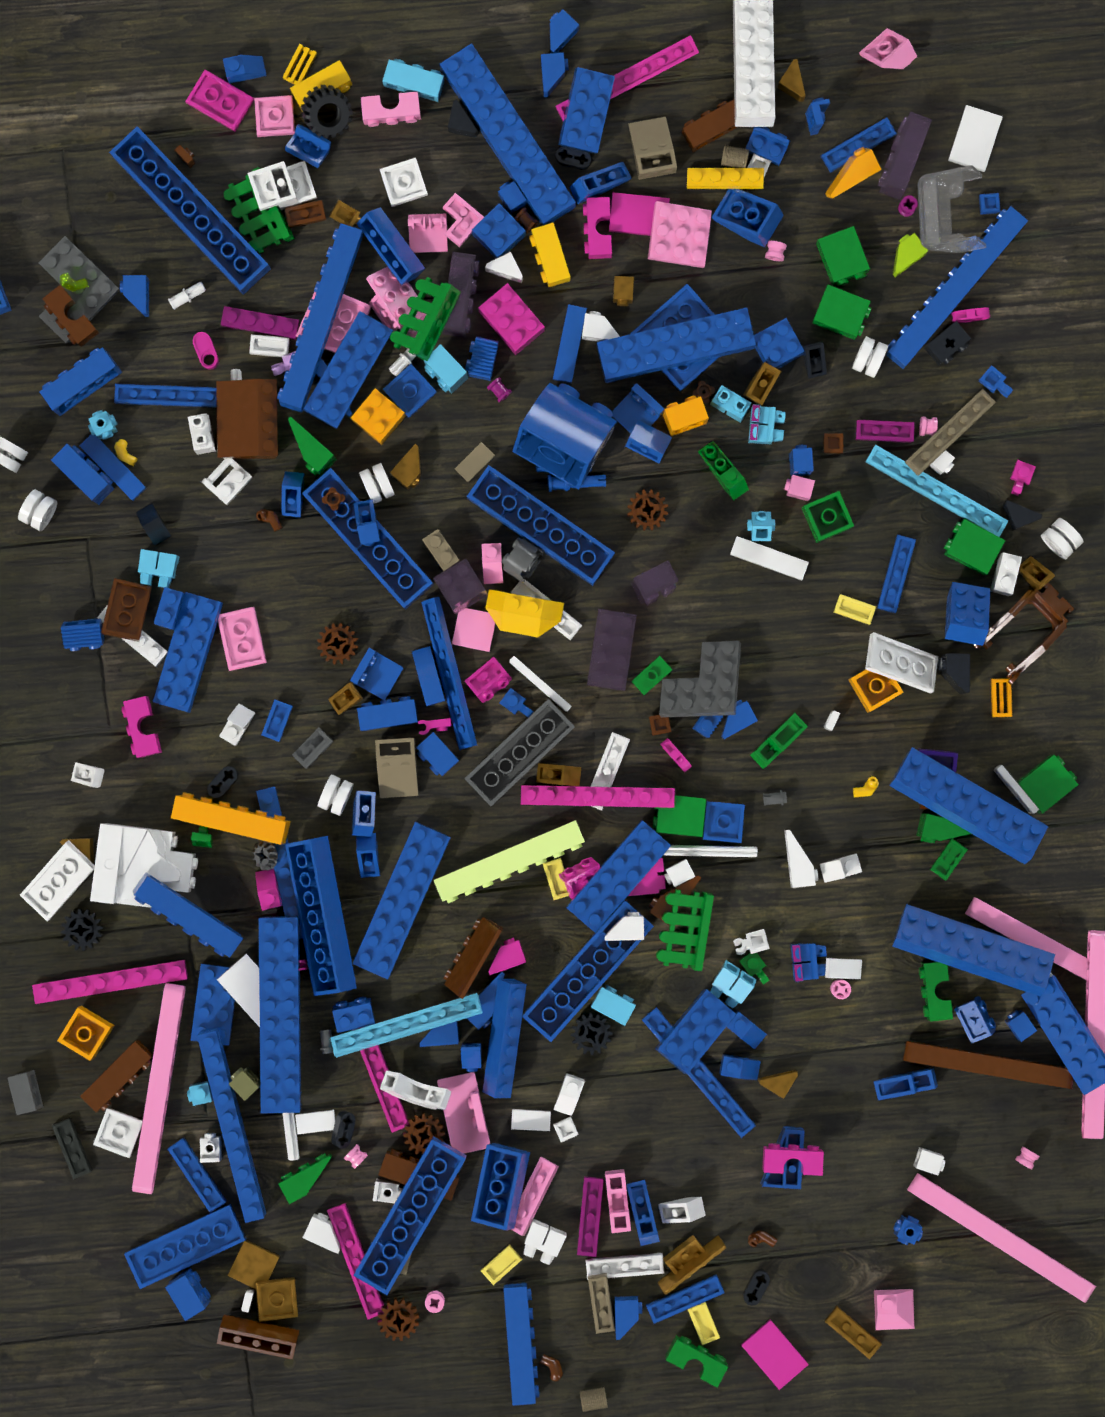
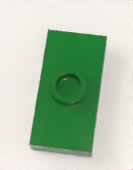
(651, 675)
(948, 859)

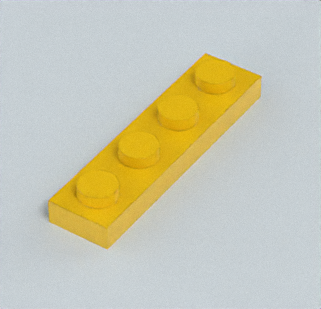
(725, 178)

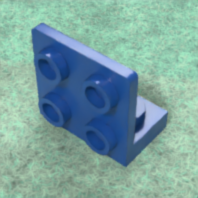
(637, 407)
(376, 674)

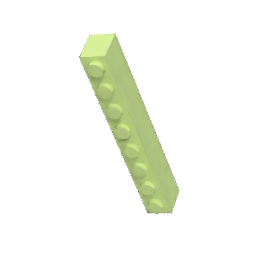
(508, 861)

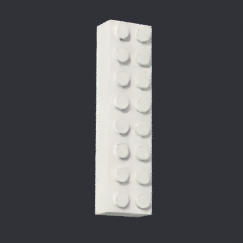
(753, 63)

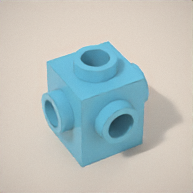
(107, 429)
(761, 526)

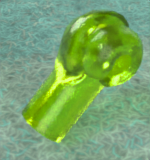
(71, 284)

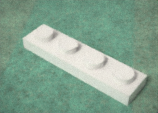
(146, 646)

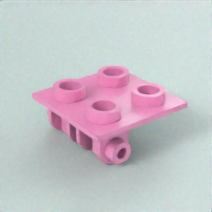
(428, 233)

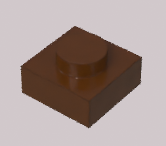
(186, 155)
(833, 443)
(659, 725)

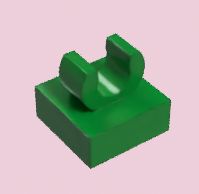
(202, 838)

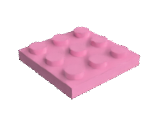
(679, 234)
(344, 318)

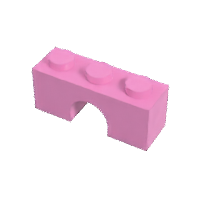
(406, 110)
(617, 1201)

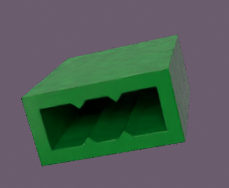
(843, 256)
(842, 312)
(973, 546)
(1048, 783)
(684, 819)

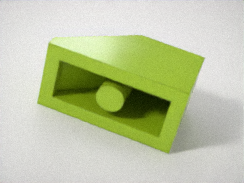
(908, 253)

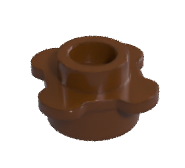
(703, 386)
(328, 499)

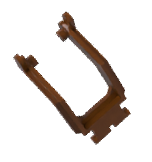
(1050, 607)

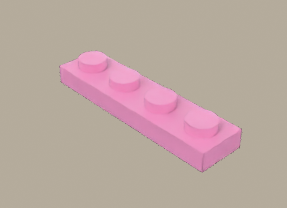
(534, 1194)

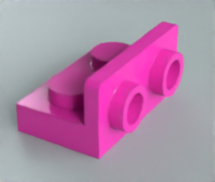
(488, 680)
(579, 875)

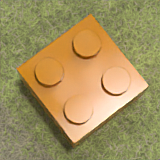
(685, 415)
(378, 416)
(874, 689)
(85, 1033)

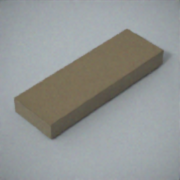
(601, 1303)

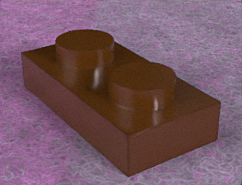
(305, 214)

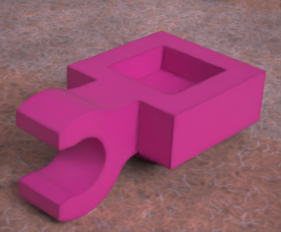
(1021, 475)
(440, 725)

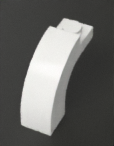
(414, 1091)

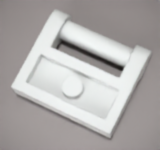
(232, 483)

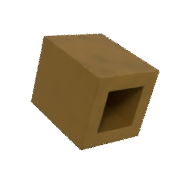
(623, 290)

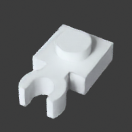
(755, 941)

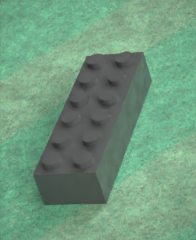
(519, 752)

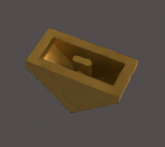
(792, 83)
(1035, 573)
(345, 698)
(83, 845)
(780, 1082)

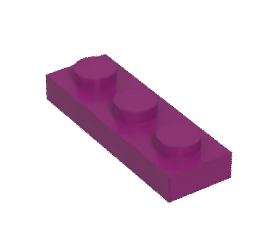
(884, 431)

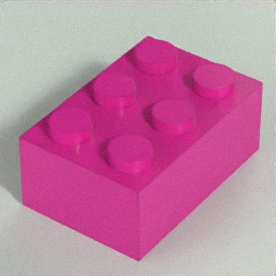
(511, 319)

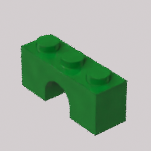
(935, 1008)
(682, 1351)

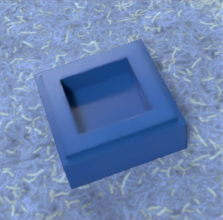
(989, 203)

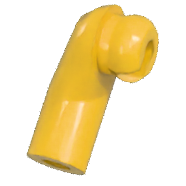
(120, 448)
(868, 789)

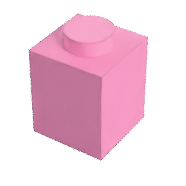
(799, 487)

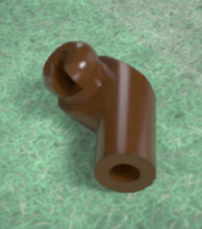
(270, 517)
(761, 1236)
(554, 1365)

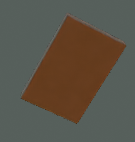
(126, 610)

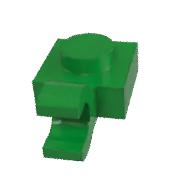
(753, 965)

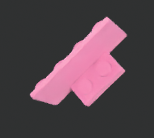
(391, 299)
(465, 1113)

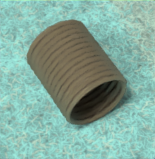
(734, 157)
(593, 1399)

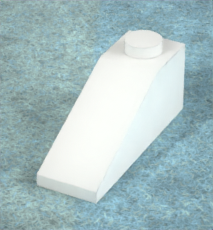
(800, 867)

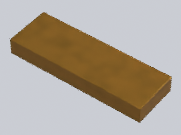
(853, 1332)

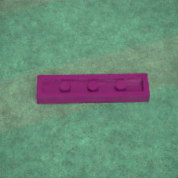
(260, 322)
(590, 1216)

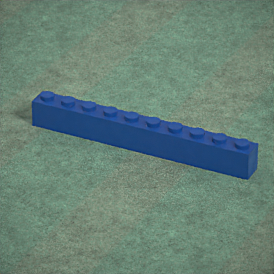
(956, 288)
(321, 317)
(231, 1125)

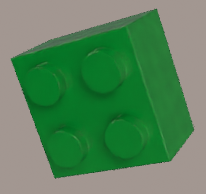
(827, 517)

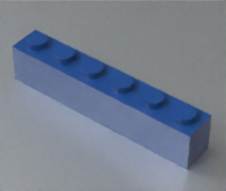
(187, 914)
(504, 1038)
(520, 1345)

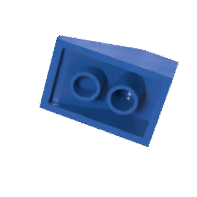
(748, 216)

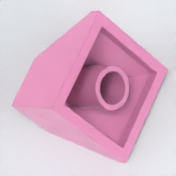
(889, 50)
(894, 1309)

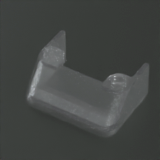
(935, 210)

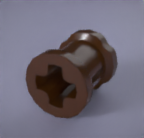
(526, 220)

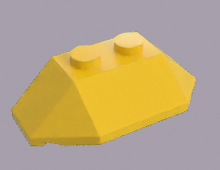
(523, 613)

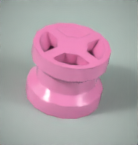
(775, 251)
(928, 426)
(842, 991)
(355, 1156)
(1027, 1158)
(437, 1298)

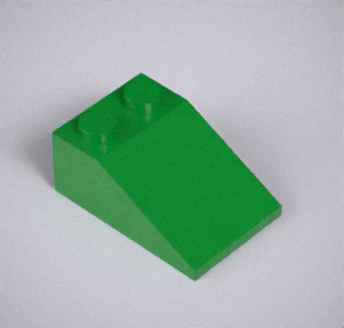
(314, 453)
(937, 828)

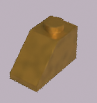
(762, 383)
(408, 469)
(558, 774)

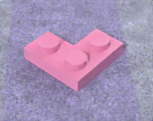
(465, 217)

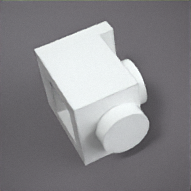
(210, 1156)
(381, 1186)

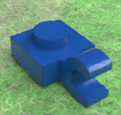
(994, 380)
(514, 702)

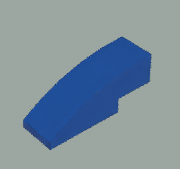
(428, 676)
(906, 1083)

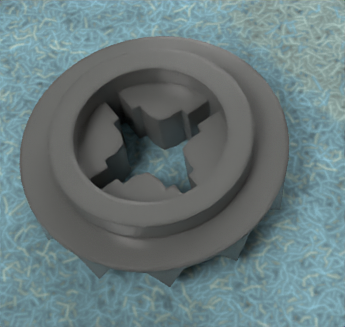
(270, 852)

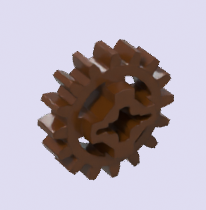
(639, 511)
(334, 631)
(415, 1130)
(390, 1321)

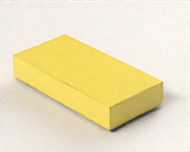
(854, 609)
(557, 886)
(501, 1264)
(703, 1323)

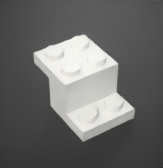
(282, 185)

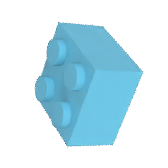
(445, 369)

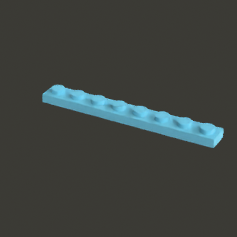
(936, 491)
(406, 1025)

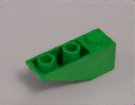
(724, 470)
(298, 1184)

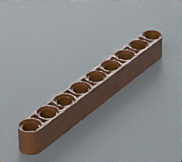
(988, 1064)

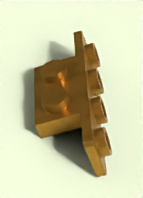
(687, 1260)

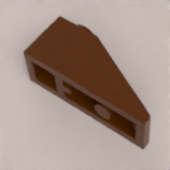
(659, 905)

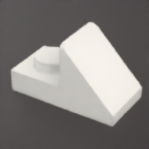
(237, 724)
(87, 775)
(840, 868)

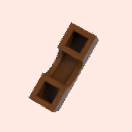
(59, 303)

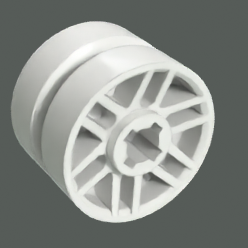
(869, 357)
(9, 453)
(377, 483)
(37, 510)
(1062, 538)
(335, 795)

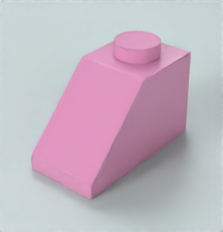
(492, 563)

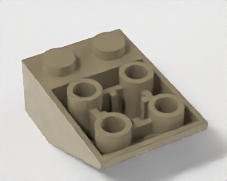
(652, 148)
(397, 767)

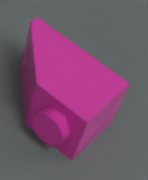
(268, 889)
(508, 956)

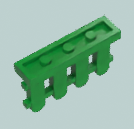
(265, 219)
(433, 324)
(688, 939)

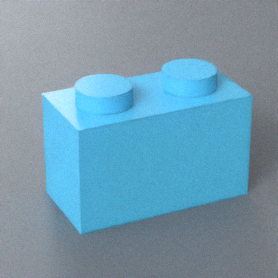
(613, 1005)

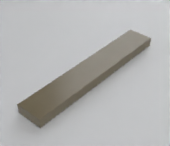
(950, 432)

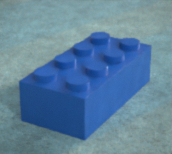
(586, 110)
(80, 381)
(695, 1031)
(500, 1186)

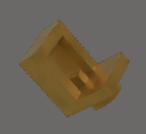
(345, 214)

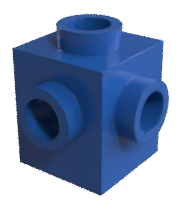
(903, 1225)

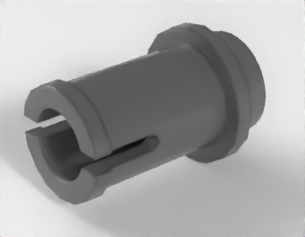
(775, 798)
(326, 1041)

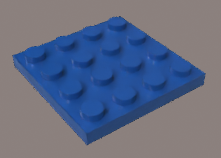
(680, 308)

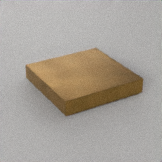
(253, 1264)
(276, 1299)

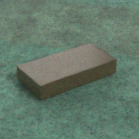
(474, 462)

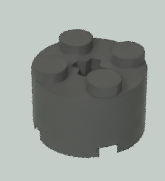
(522, 559)

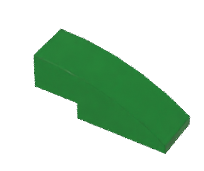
(778, 741)

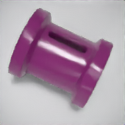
(904, 211)
(499, 389)

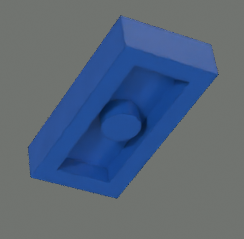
(277, 720)

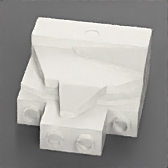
(129, 853)

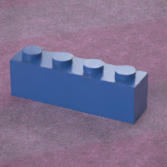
(390, 246)

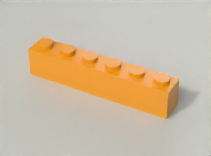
(230, 819)

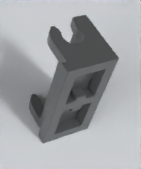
(313, 748)
(25, 1092)

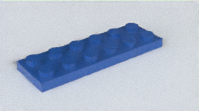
(348, 370)
(187, 652)
(618, 876)
(1068, 1035)
(185, 1246)

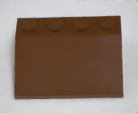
(247, 419)
(473, 956)

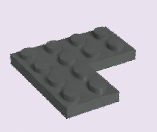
(89, 301)
(713, 691)

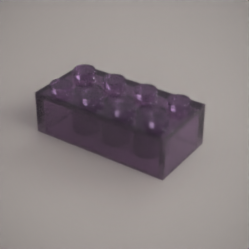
(906, 151)
(462, 276)
(655, 582)
(611, 650)

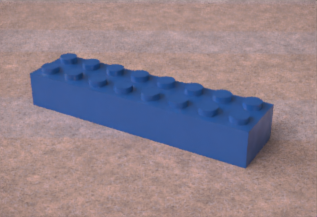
(676, 345)
(540, 525)
(383, 558)
(968, 806)
(401, 900)
(320, 916)
(974, 950)
(581, 977)
(410, 1215)

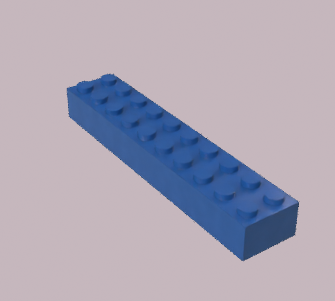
(507, 135)
(190, 210)
(279, 1014)

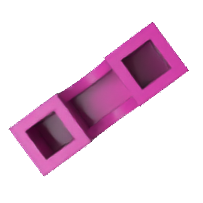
(597, 210)
(136, 711)
(775, 1158)

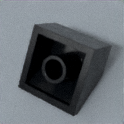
(956, 671)

